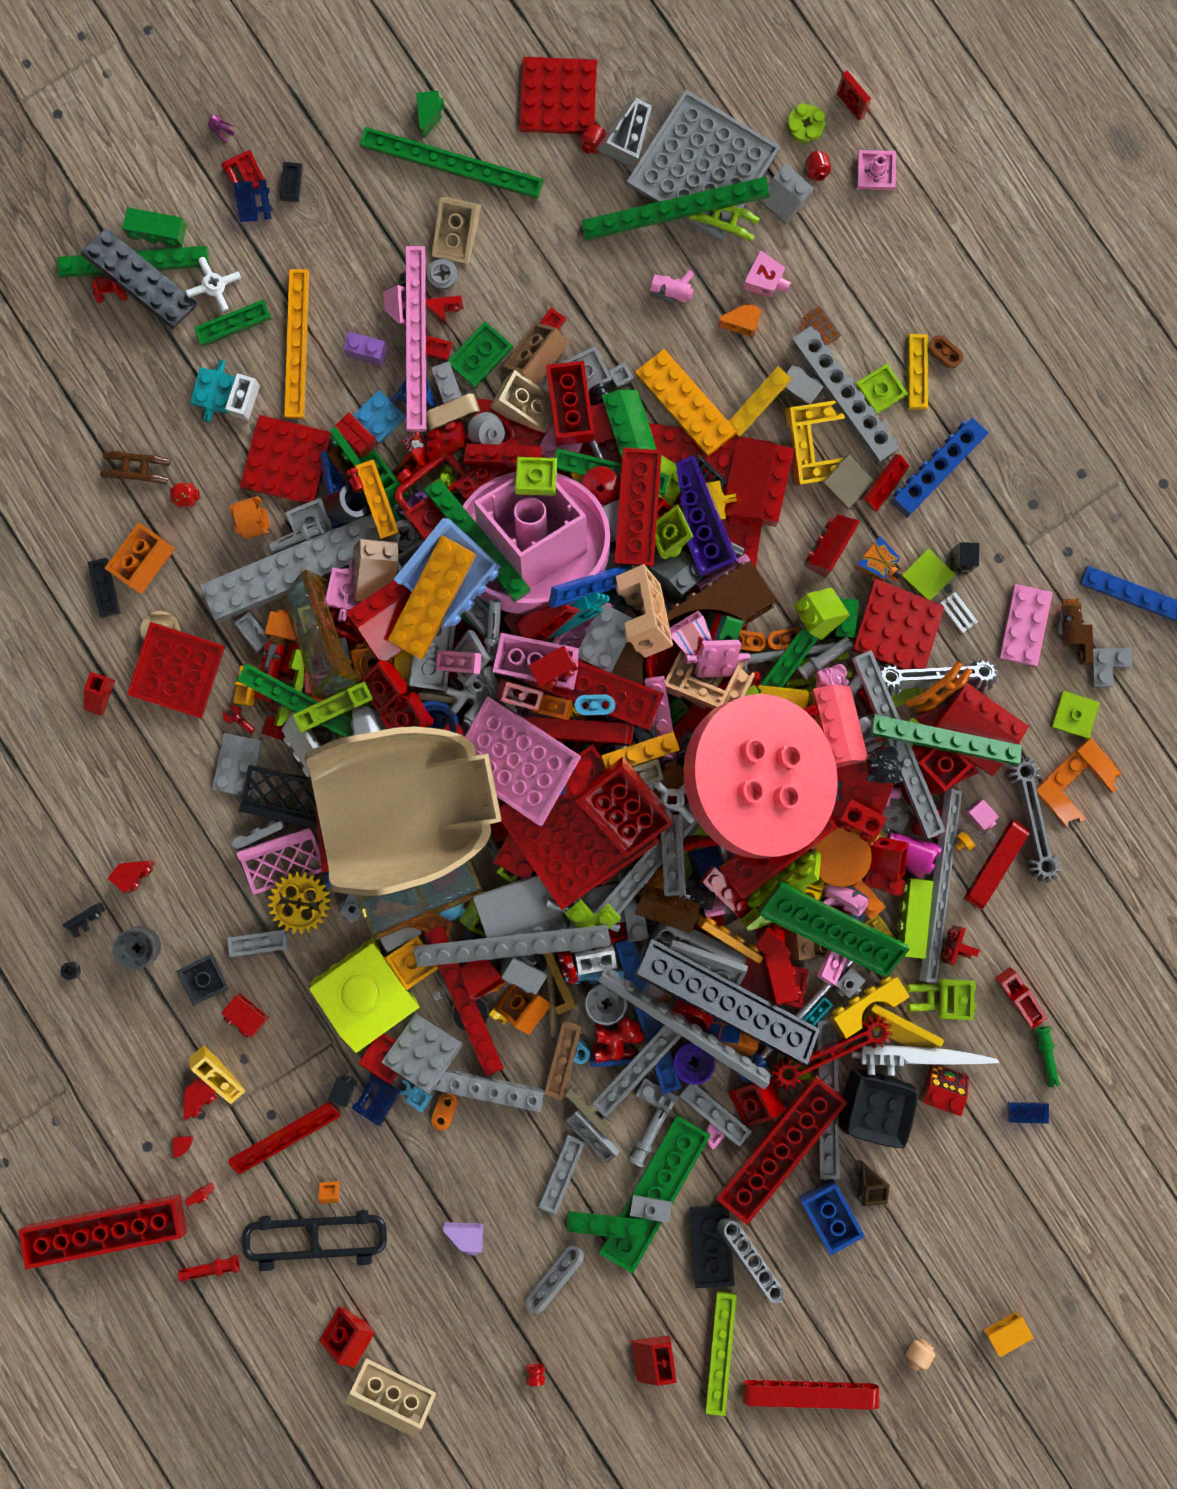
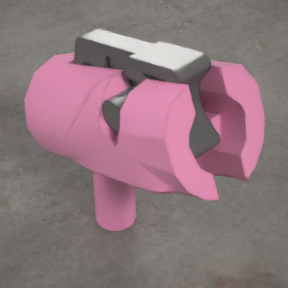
(672, 290)
(847, 897)

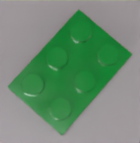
(480, 354)

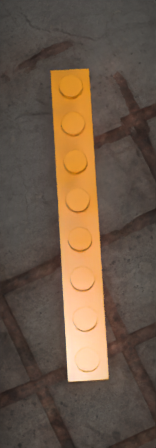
(296, 344)

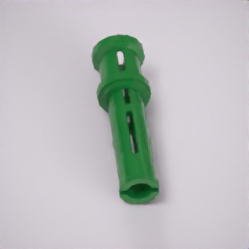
(1046, 1045)

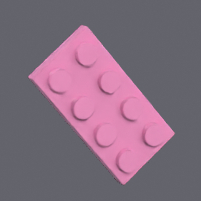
(1025, 625)

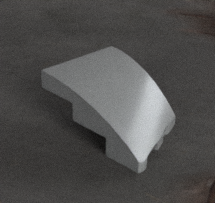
(366, 720)

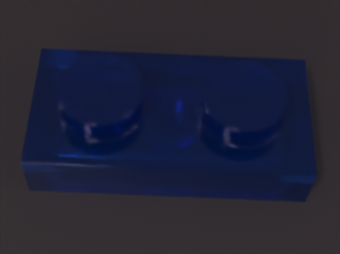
(1028, 1112)

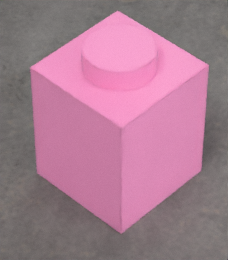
(982, 815)

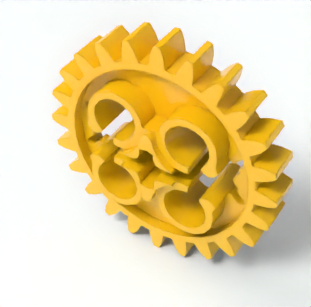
(302, 885)

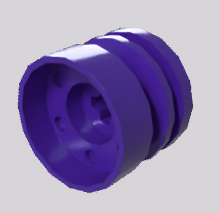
(689, 1071)

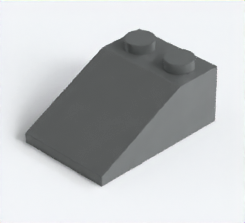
(676, 574)

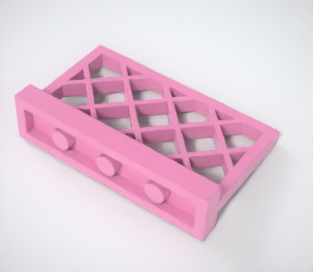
(272, 846)

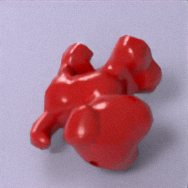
(627, 1032)

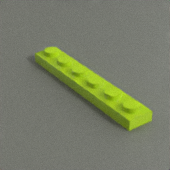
(720, 1353)

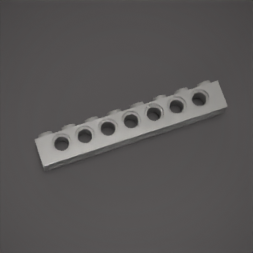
(855, 421)

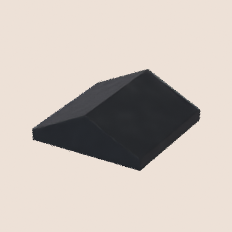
(202, 979)

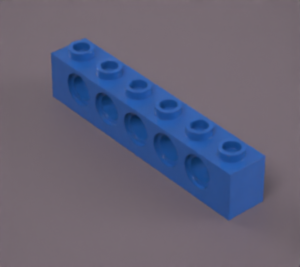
(973, 432)

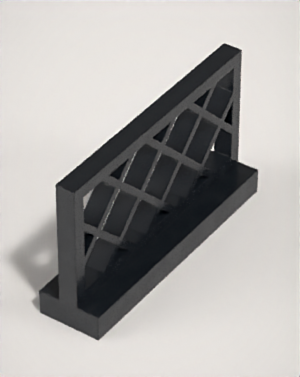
(275, 811)

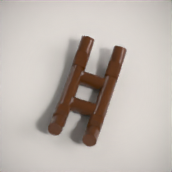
(142, 475)

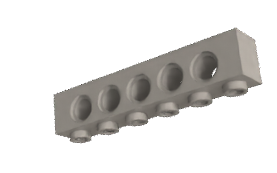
(491, 1090)

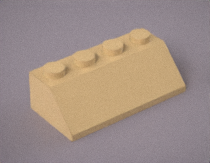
(391, 1398)

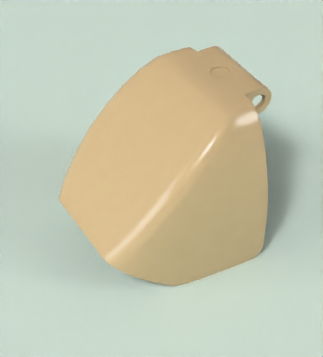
(400, 807)

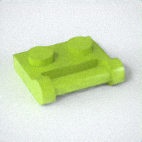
(963, 999)

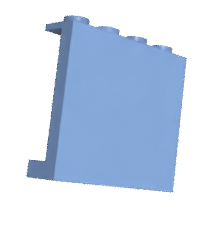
(481, 572)

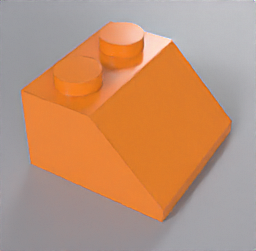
(523, 1008)

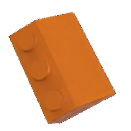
(139, 558)

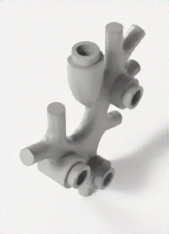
(469, 692)

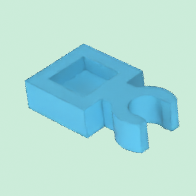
(416, 1097)

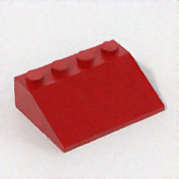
(759, 480)
(377, 617)
(980, 716)
(625, 807)

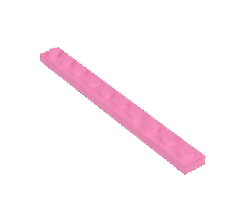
(416, 338)

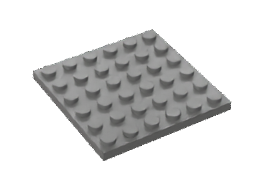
(700, 152)

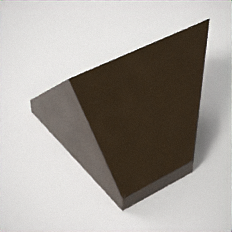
(871, 1187)

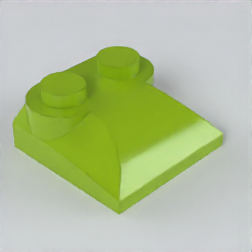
(672, 533)

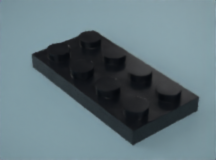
(710, 1252)

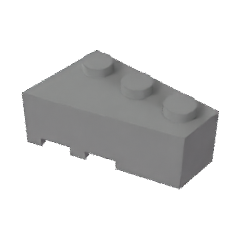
(627, 132)

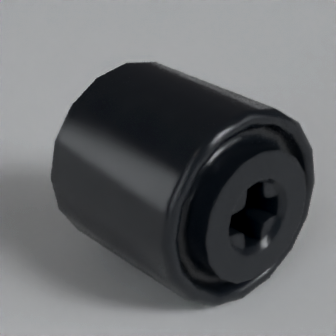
(345, 505)

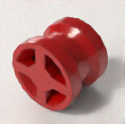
(535, 1374)

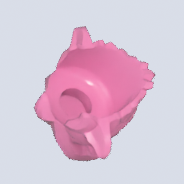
(832, 676)

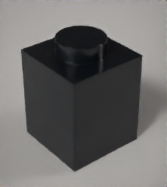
(343, 1090)

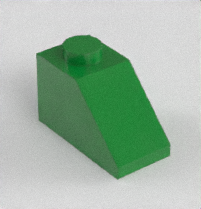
(429, 110)

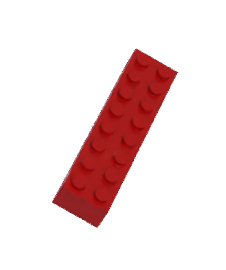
(781, 1149)
(102, 1231)

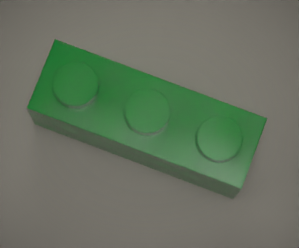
(154, 227)

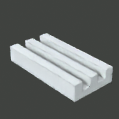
(963, 607)

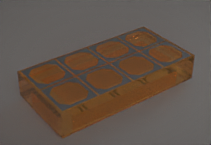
(819, 321)

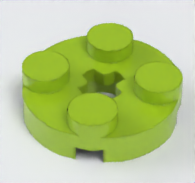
(796, 126)

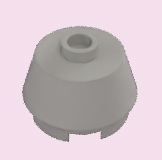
(486, 429)

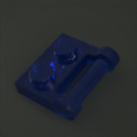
(380, 1104)

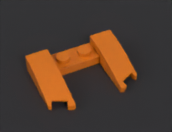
(1084, 756)

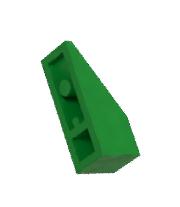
(388, 479)

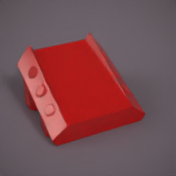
(406, 712)

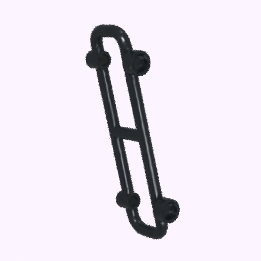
(362, 1254)

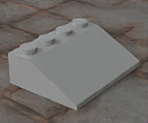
(518, 909)

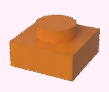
(329, 1192)

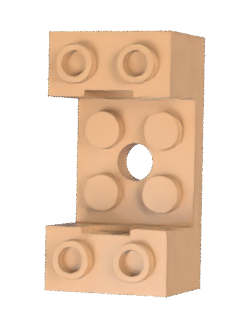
(643, 591)

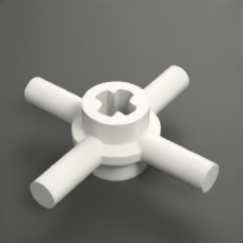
(216, 280)
(666, 793)

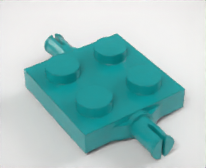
(212, 390)

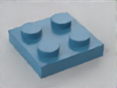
(379, 416)

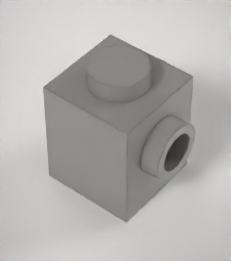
(350, 909)
(849, 984)

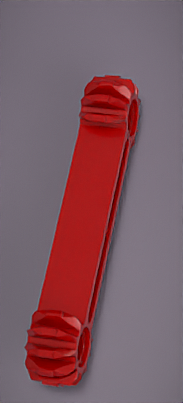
(832, 1052)

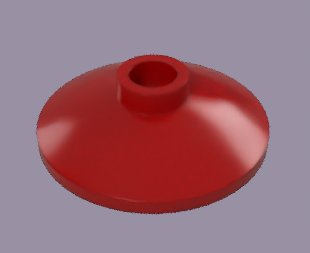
(605, 477)

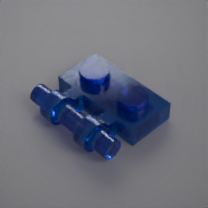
(246, 201)

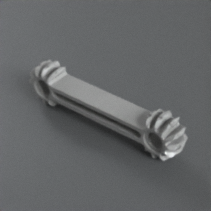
(927, 677)
(1034, 820)

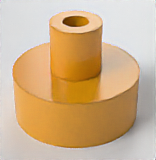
(964, 841)

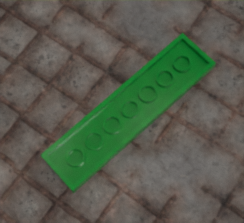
(833, 929)
(660, 1181)

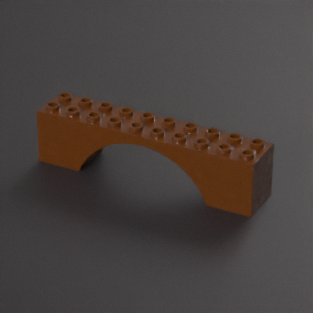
(735, 595)

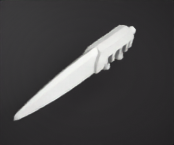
(898, 1055)

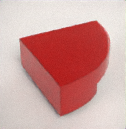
(181, 1145)

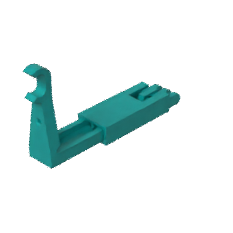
(588, 608)

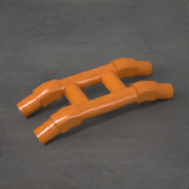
(946, 682)

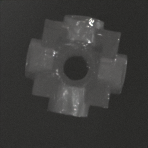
(899, 819)

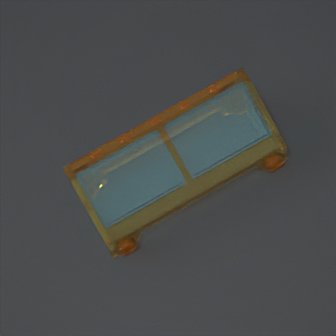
(317, 636)
(408, 906)

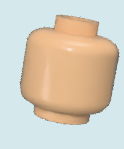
(920, 1354)

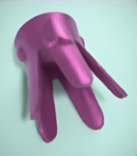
(215, 123)

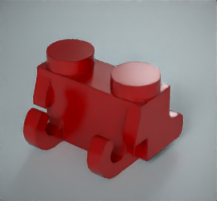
(101, 286)

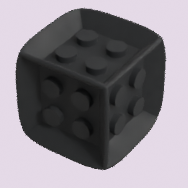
(878, 1109)

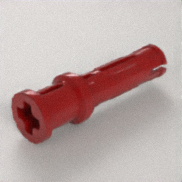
(216, 1268)

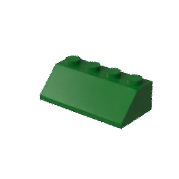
(627, 421)

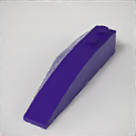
(710, 540)

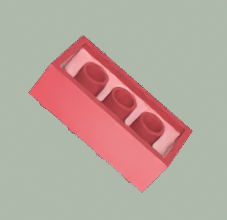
(840, 723)

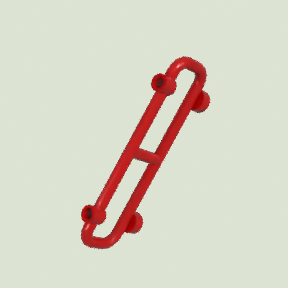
(407, 479)

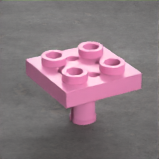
(876, 163)

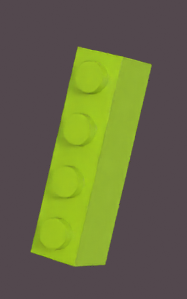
(915, 916)

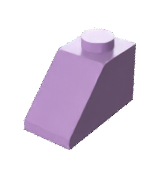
(465, 1236)

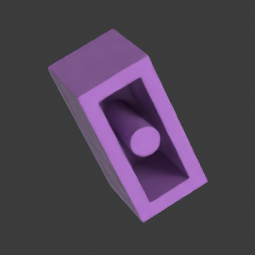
(365, 348)

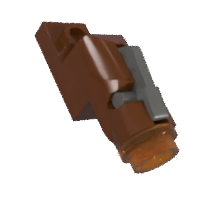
(1073, 631)

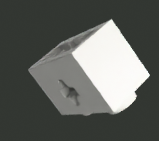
(595, 959)

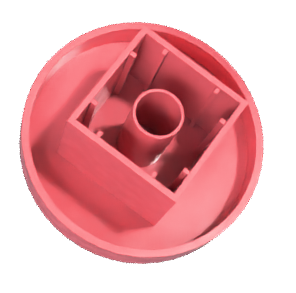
(760, 776)

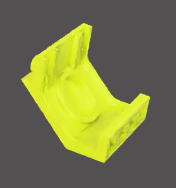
(362, 996)

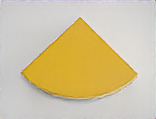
(496, 1015)

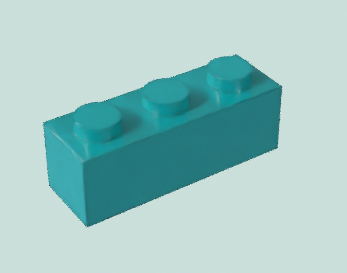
(818, 1011)

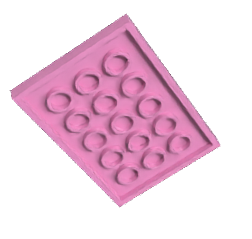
(524, 760)

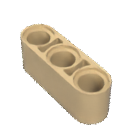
(460, 408)

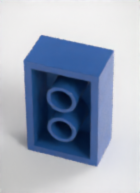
(831, 1216)

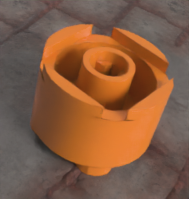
(250, 518)

